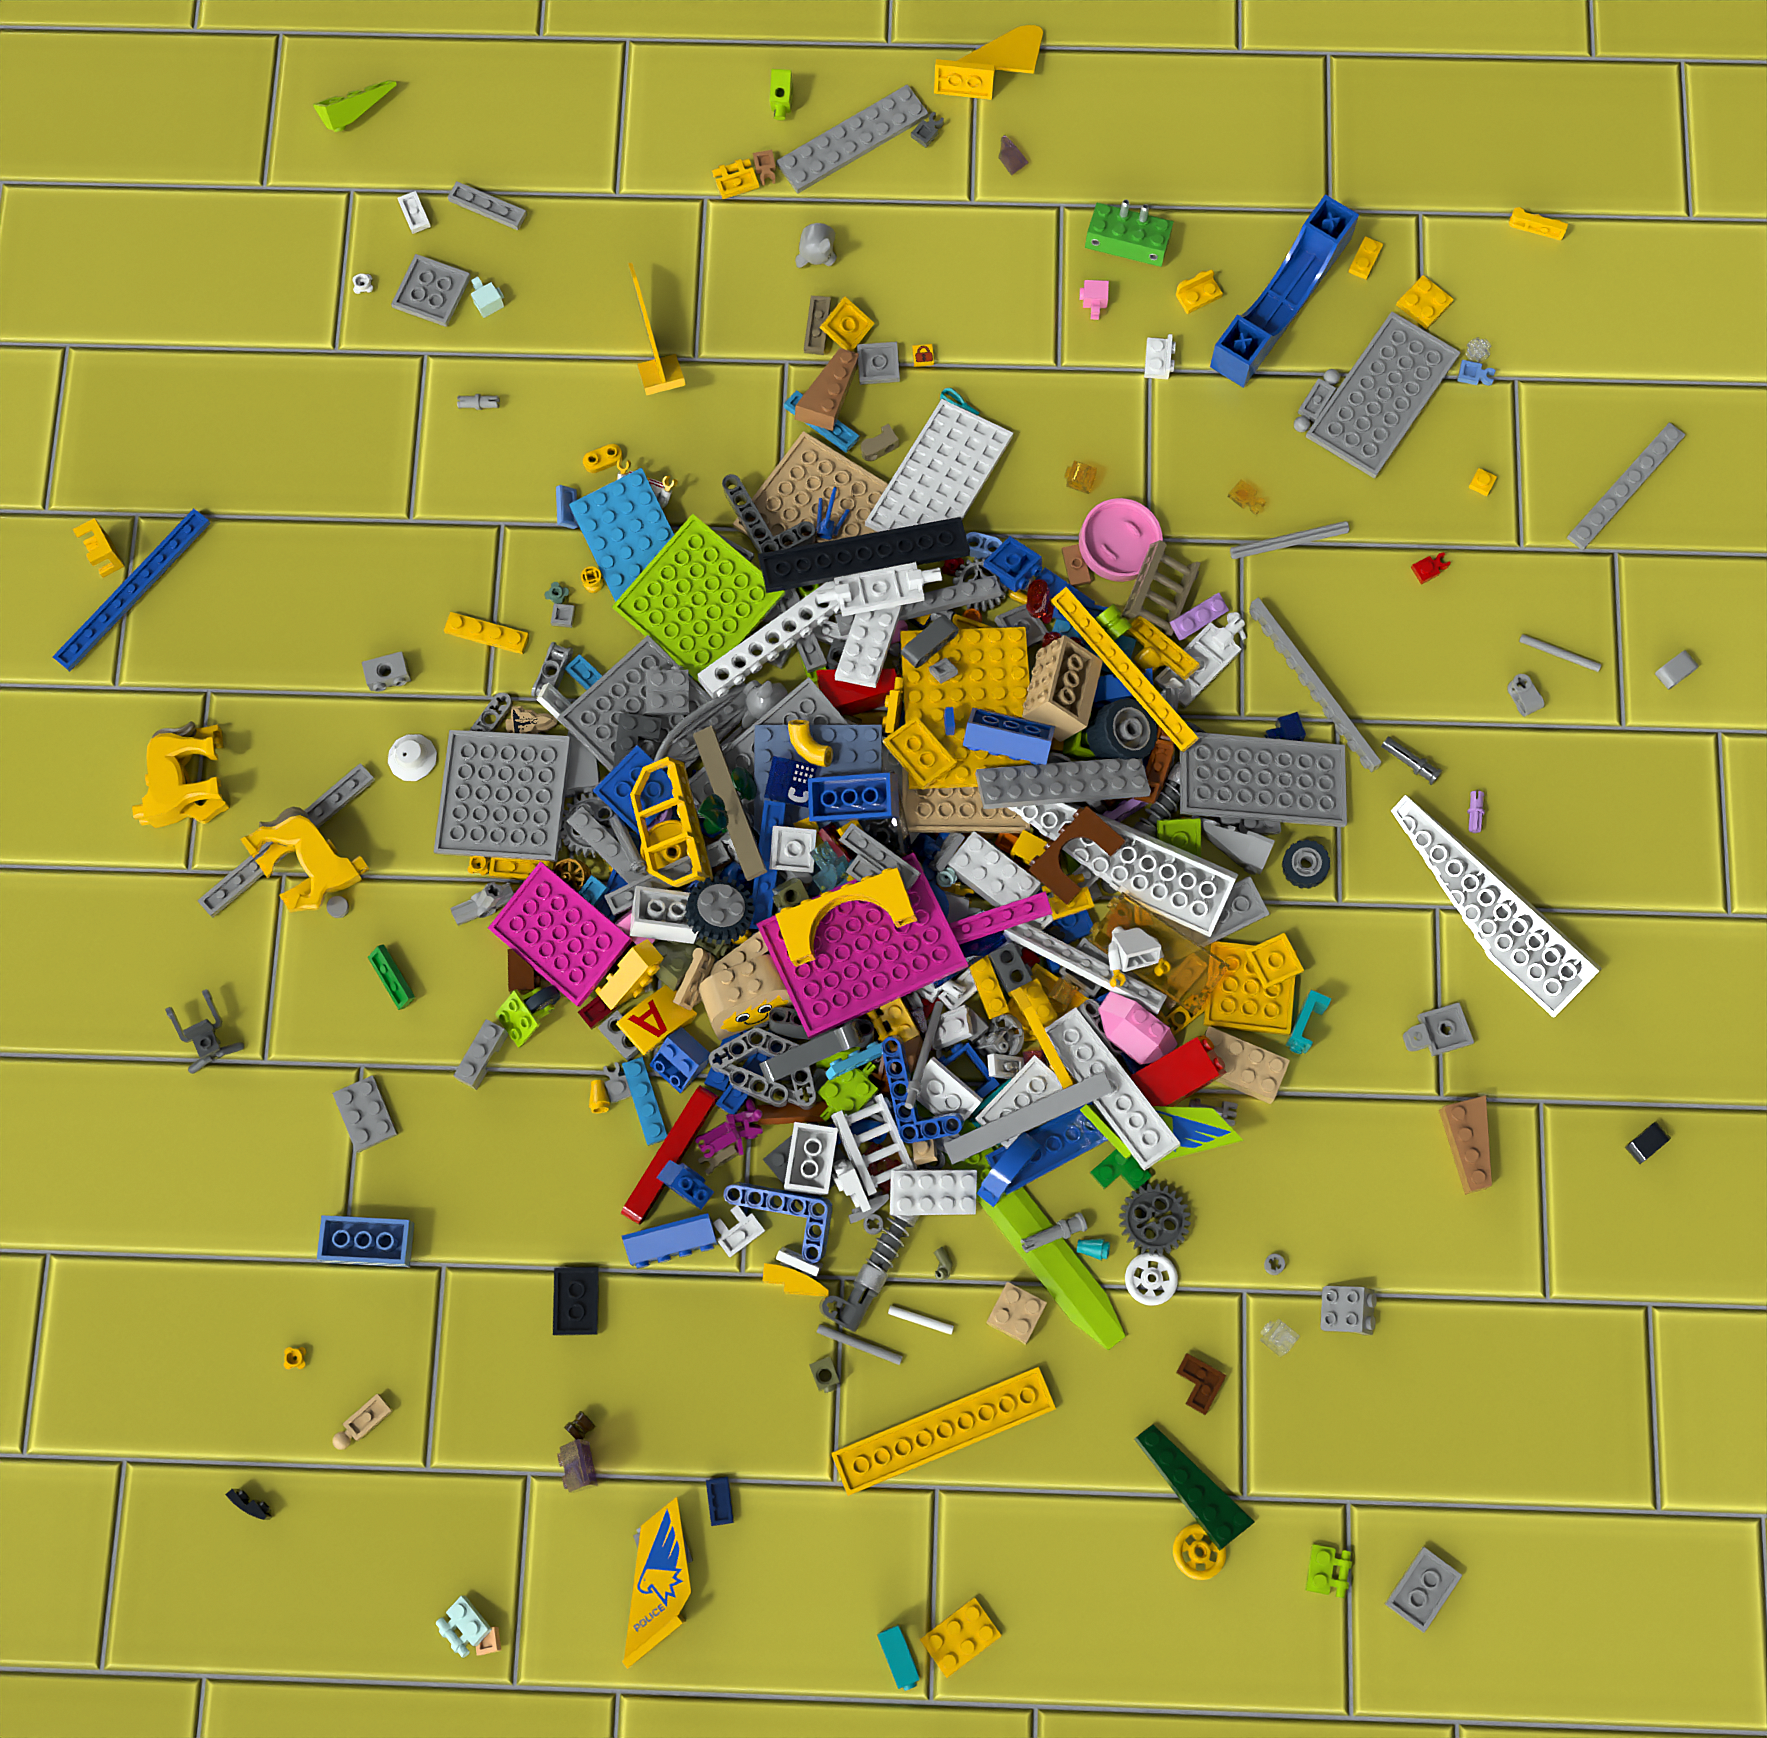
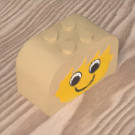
(743, 996)

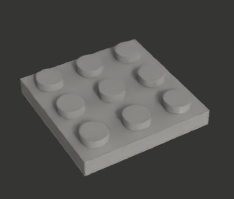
(431, 290)

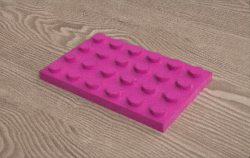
(560, 934)

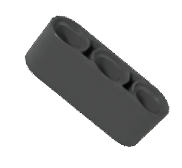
(930, 641)

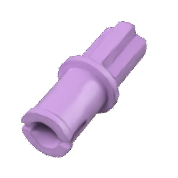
(1476, 812)

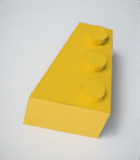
(633, 975)

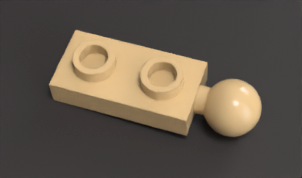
(362, 1422)

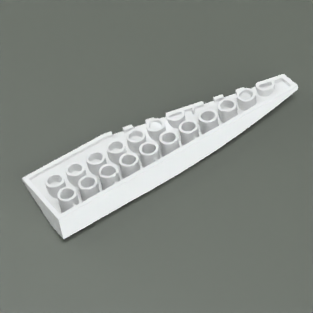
(1145, 868)
(1502, 920)

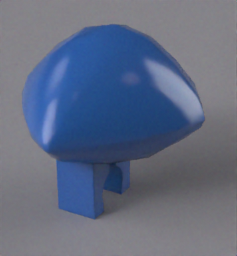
(734, 871)

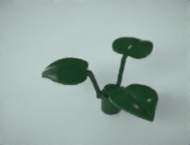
(714, 808)

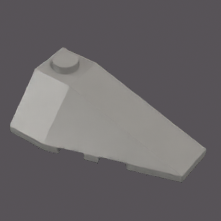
(1246, 850)

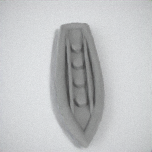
(721, 713)

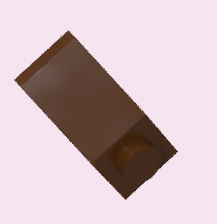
(521, 974)

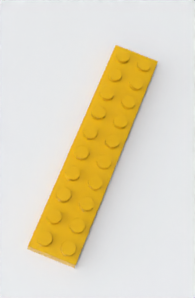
(943, 1431)

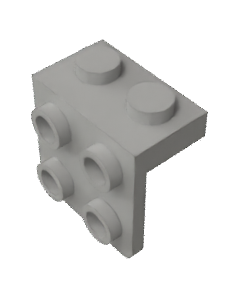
(1348, 1309)

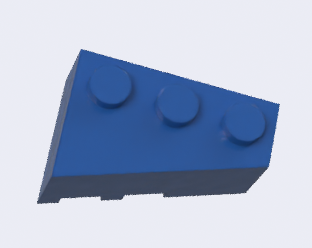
(1112, 689)

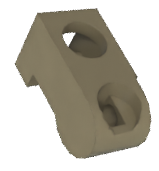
(880, 445)

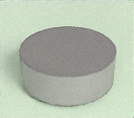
(337, 907)

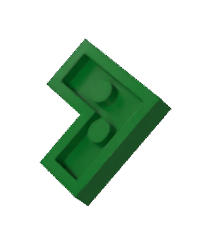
(1117, 1165)

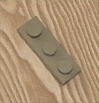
(816, 337)

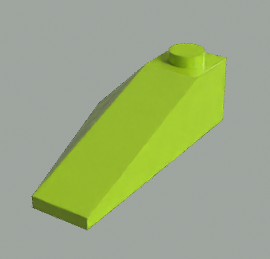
(341, 111)

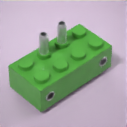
(1129, 233)

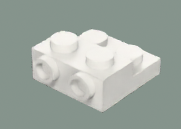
(848, 1181)

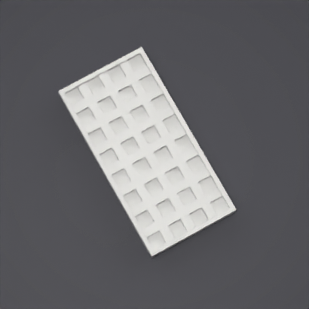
(941, 470)

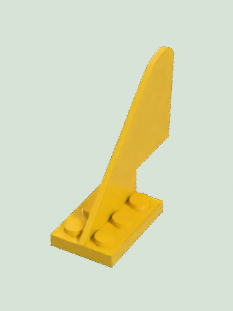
(975, 72)

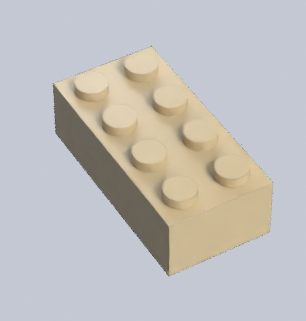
(1248, 1066)

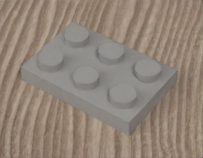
(365, 1114)
(1423, 1589)

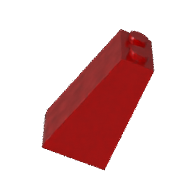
(855, 698)
(1180, 1073)

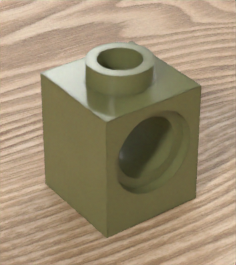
(798, 893)
(818, 1367)

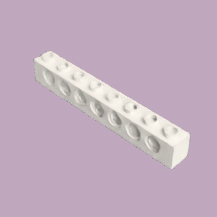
(760, 641)

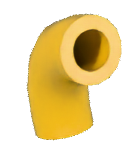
(807, 746)

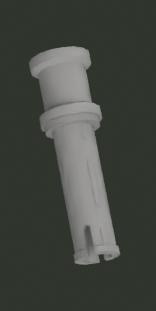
(1062, 1230)

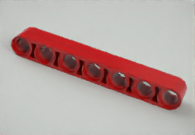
(672, 1149)

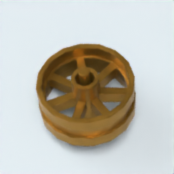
(573, 877)

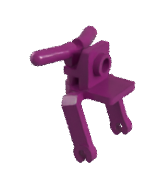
(728, 1132)

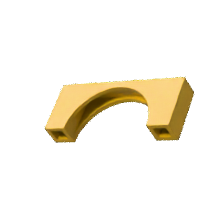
(801, 922)

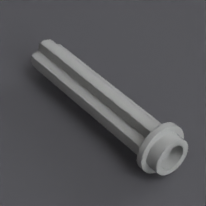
(637, 864)

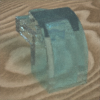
(832, 868)

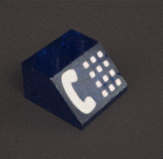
(789, 781)

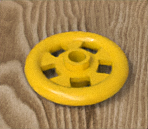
(1189, 1568)

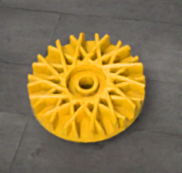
(660, 833)

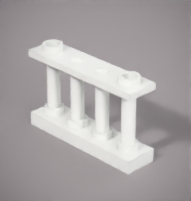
(852, 1142)

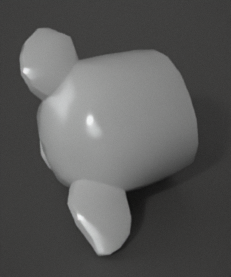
(816, 245)
(761, 700)

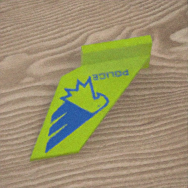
(1193, 1127)

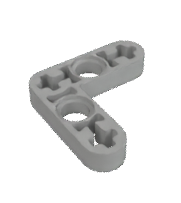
(480, 724)

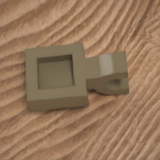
(722, 1157)

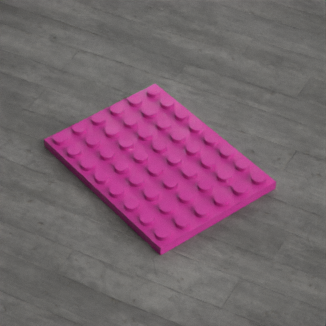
(865, 957)

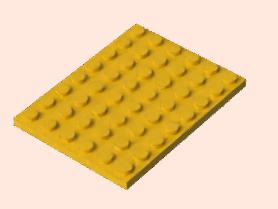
(989, 678)

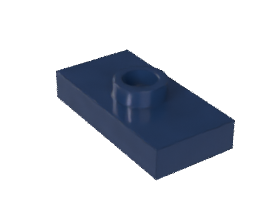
(719, 1501)

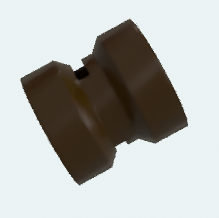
(583, 1422)

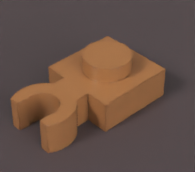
(765, 165)

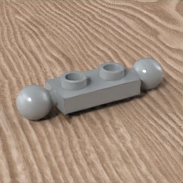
(1316, 400)

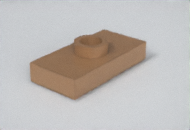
(1075, 566)

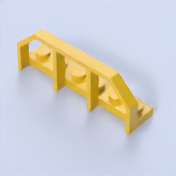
(687, 813)
(1040, 1015)

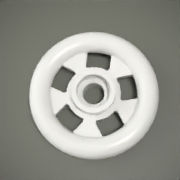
(1133, 1282)

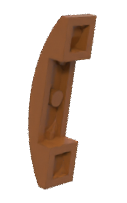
(1158, 765)

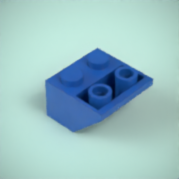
(680, 1059)

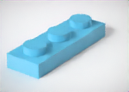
(855, 1060)

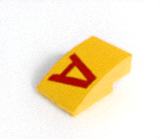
(655, 1020)

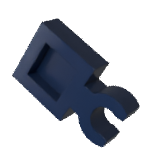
(925, 846)

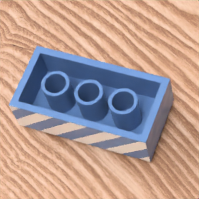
(365, 1241)

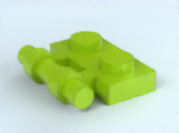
(1321, 1568)

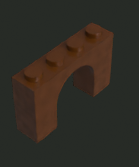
(1048, 867)

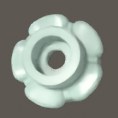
(946, 882)

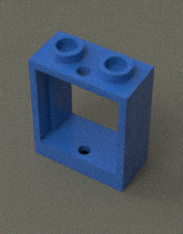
(960, 1048)

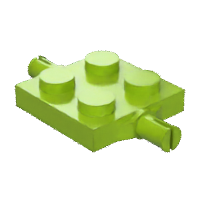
(848, 1092)

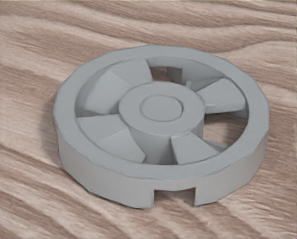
(1014, 1041)

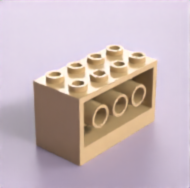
(1062, 687)

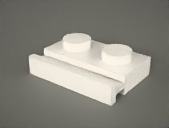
(952, 1028)

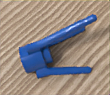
(826, 529)

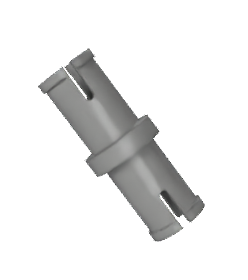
(478, 402)

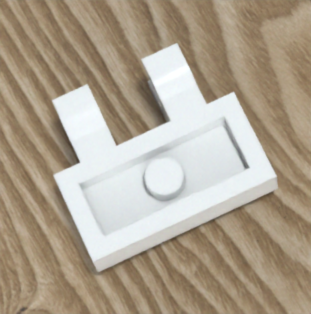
(741, 1234)

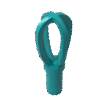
(964, 405)

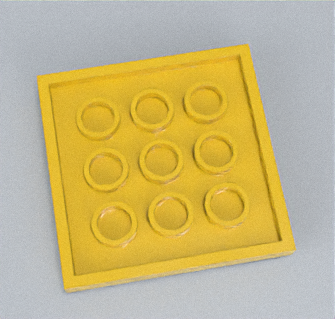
(1240, 999)

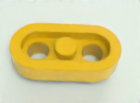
(603, 459)

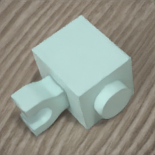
(486, 297)

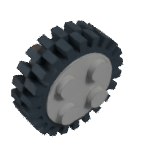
(719, 910)

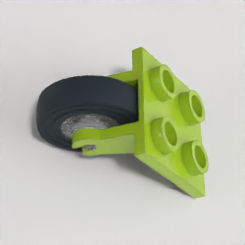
(522, 1013)

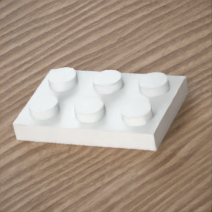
(946, 1093)

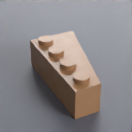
(828, 392)
(1469, 1141)

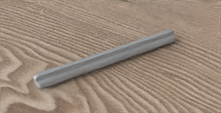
(1289, 540)

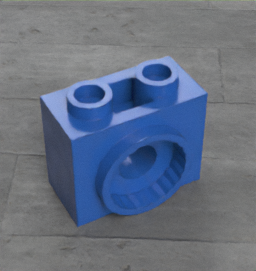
(686, 1183)

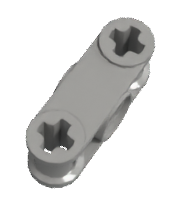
(556, 658)

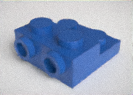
(1014, 564)

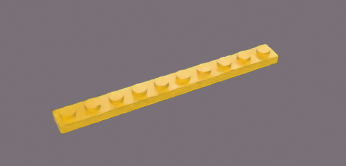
(1125, 669)

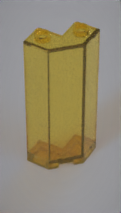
(1193, 968)

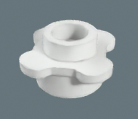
(362, 278)

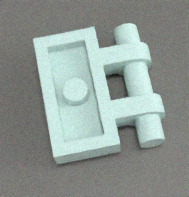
(468, 1621)

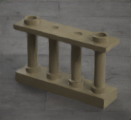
(1142, 588)

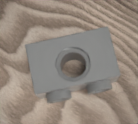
(375, 668)

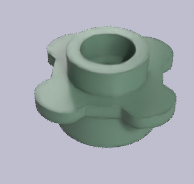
(557, 599)

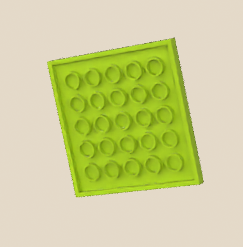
(697, 598)

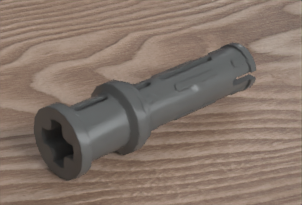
(1419, 765)

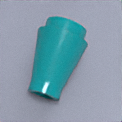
(1094, 1248)

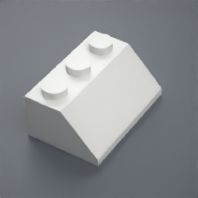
(660, 915)
(810, 1159)

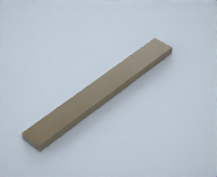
(722, 785)

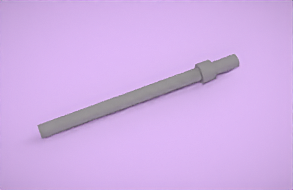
(914, 1086)

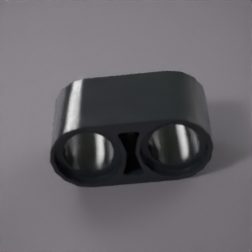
(1647, 1142)

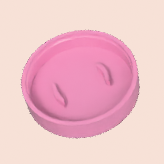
(1118, 538)

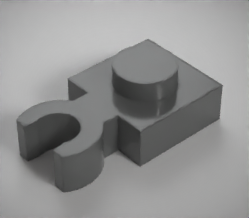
(927, 131)

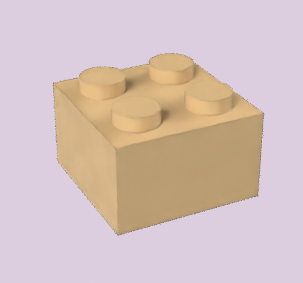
(1016, 1313)

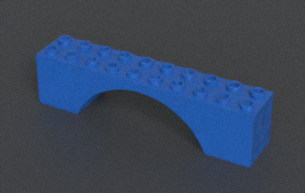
(1309, 259)

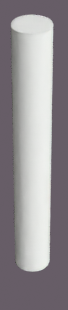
(919, 1319)

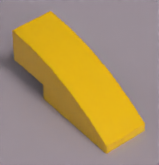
(793, 1281)

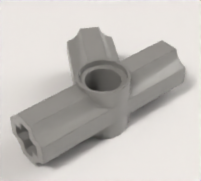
(483, 903)

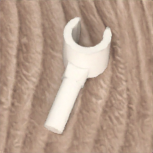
(1230, 616)

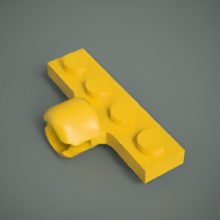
(1160, 650)

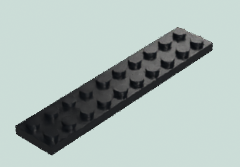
(863, 553)

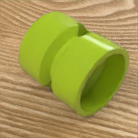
(1112, 622)

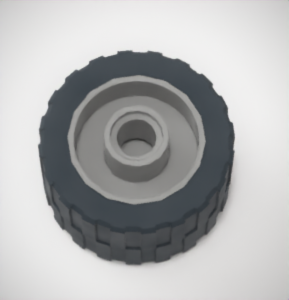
(1121, 731)

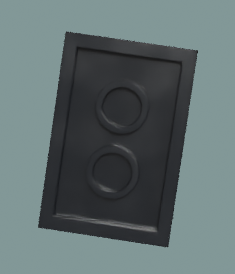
(576, 1301)

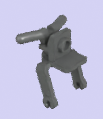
(204, 1036)

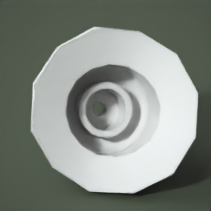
(419, 758)

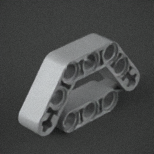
(728, 1068)

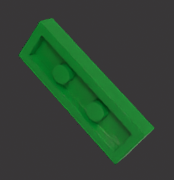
(391, 977)

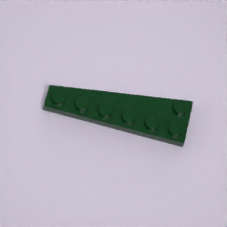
(1202, 1497)

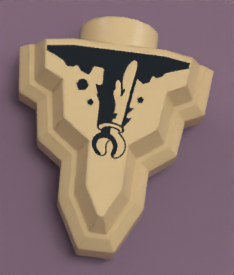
(528, 721)

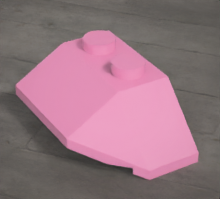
(1135, 1029)

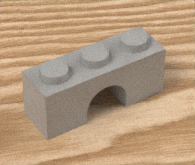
(473, 1066)

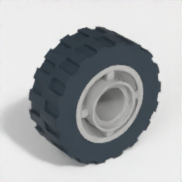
(1303, 876)

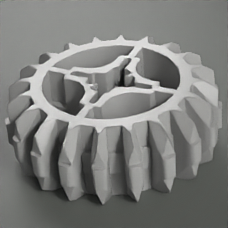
(978, 568)

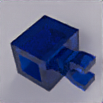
(1287, 728)

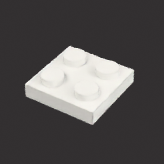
(791, 849)

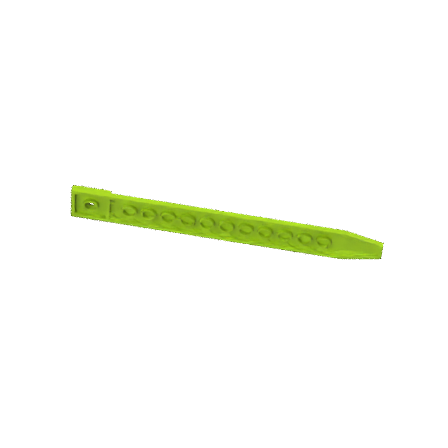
(1052, 1263)

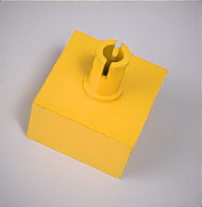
(1027, 848)

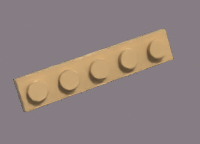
(749, 949)

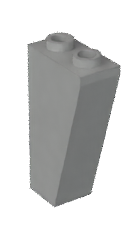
(582, 770)

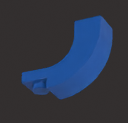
(1008, 1168)

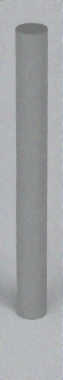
(1560, 653)
(851, 1341)

